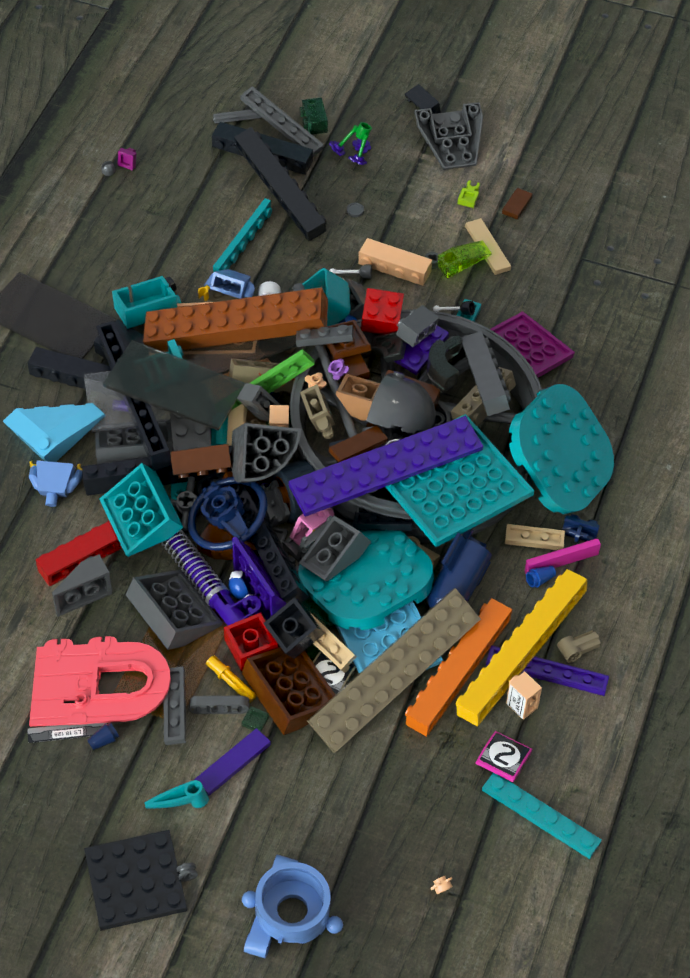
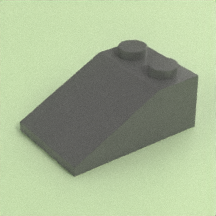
(334, 549)
(82, 586)

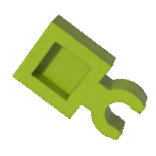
(469, 195)

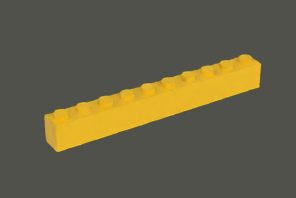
(521, 647)

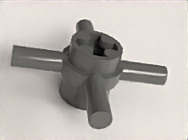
(186, 497)

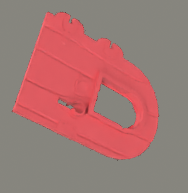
(73, 674)

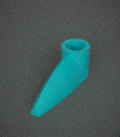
(184, 794)

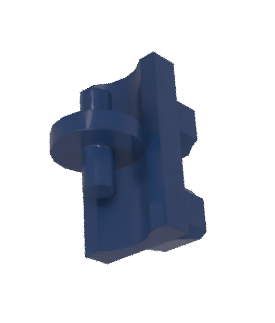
(580, 529)

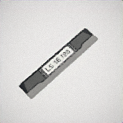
(61, 732)

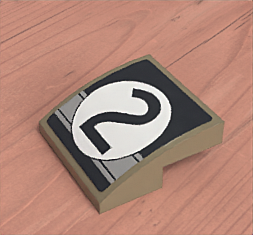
(332, 674)

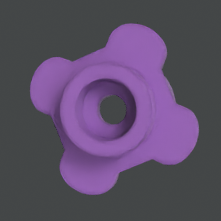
(335, 365)

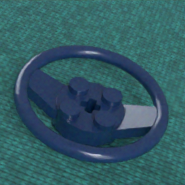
(225, 510)

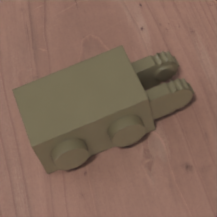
(318, 411)

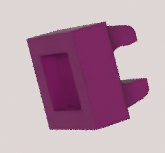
(127, 158)

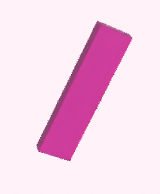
(565, 556)

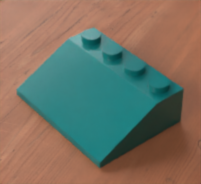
(140, 511)

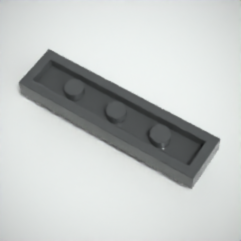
(175, 708)

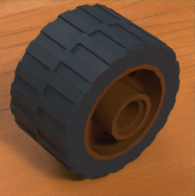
(283, 477)

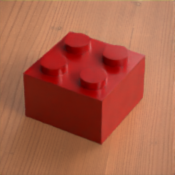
(381, 311)
(248, 638)

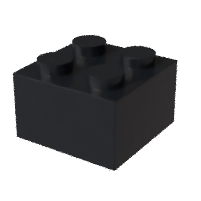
(294, 628)

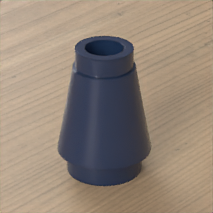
(104, 736)

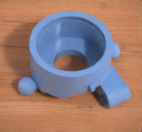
(284, 881)

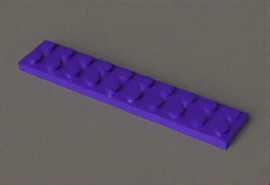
(385, 466)

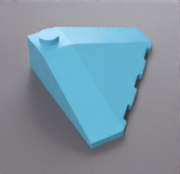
(53, 429)

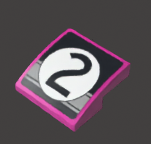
(504, 756)

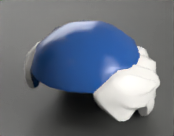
(237, 586)

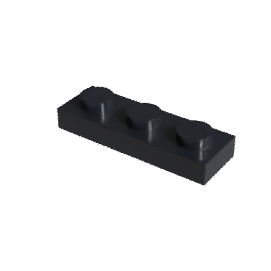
(373, 521)

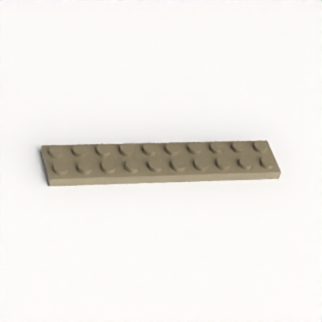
(393, 670)

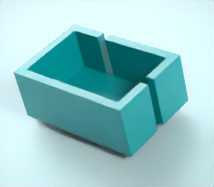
(146, 297)

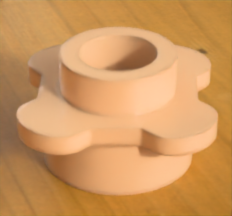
(315, 379)
(442, 884)

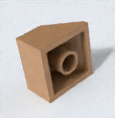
(357, 395)

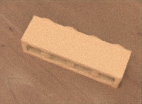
(395, 261)

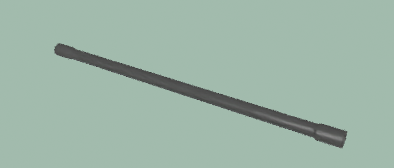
(334, 384)

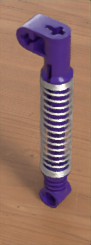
(215, 592)

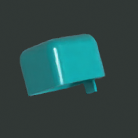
(336, 291)

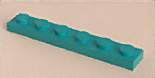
(246, 234)
(542, 815)

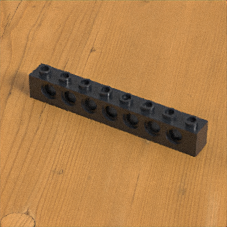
(270, 549)

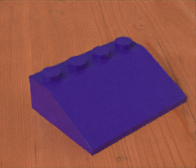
(256, 577)

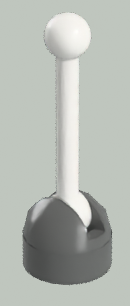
(365, 271)

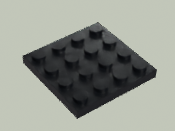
(135, 880)

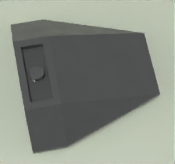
(452, 135)

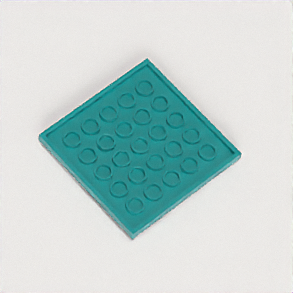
(461, 492)

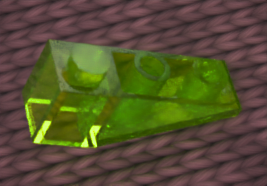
(462, 257)

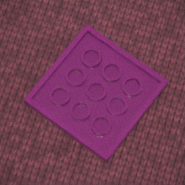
(534, 342)

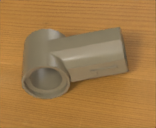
(574, 647)

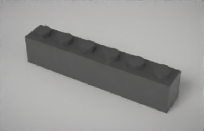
(486, 373)

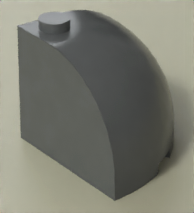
(402, 404)
(261, 450)

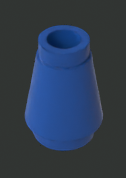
(539, 576)

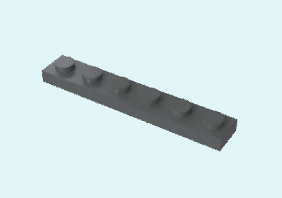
(280, 120)

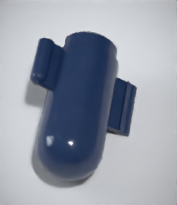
(461, 569)

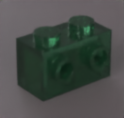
(314, 116)

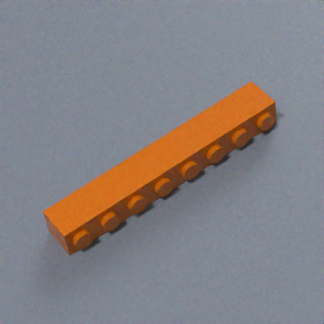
(457, 668)

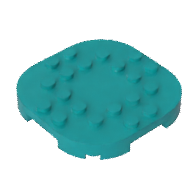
(562, 449)
(376, 584)

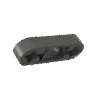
(219, 704)

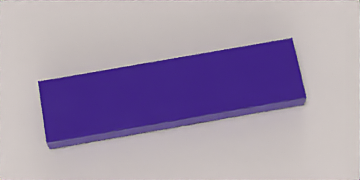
(233, 761)

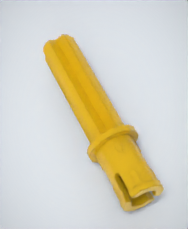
(230, 678)

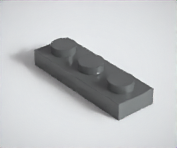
(324, 335)

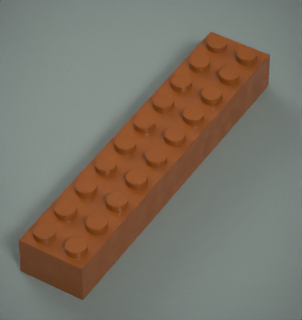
(237, 320)

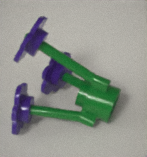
(361, 144)

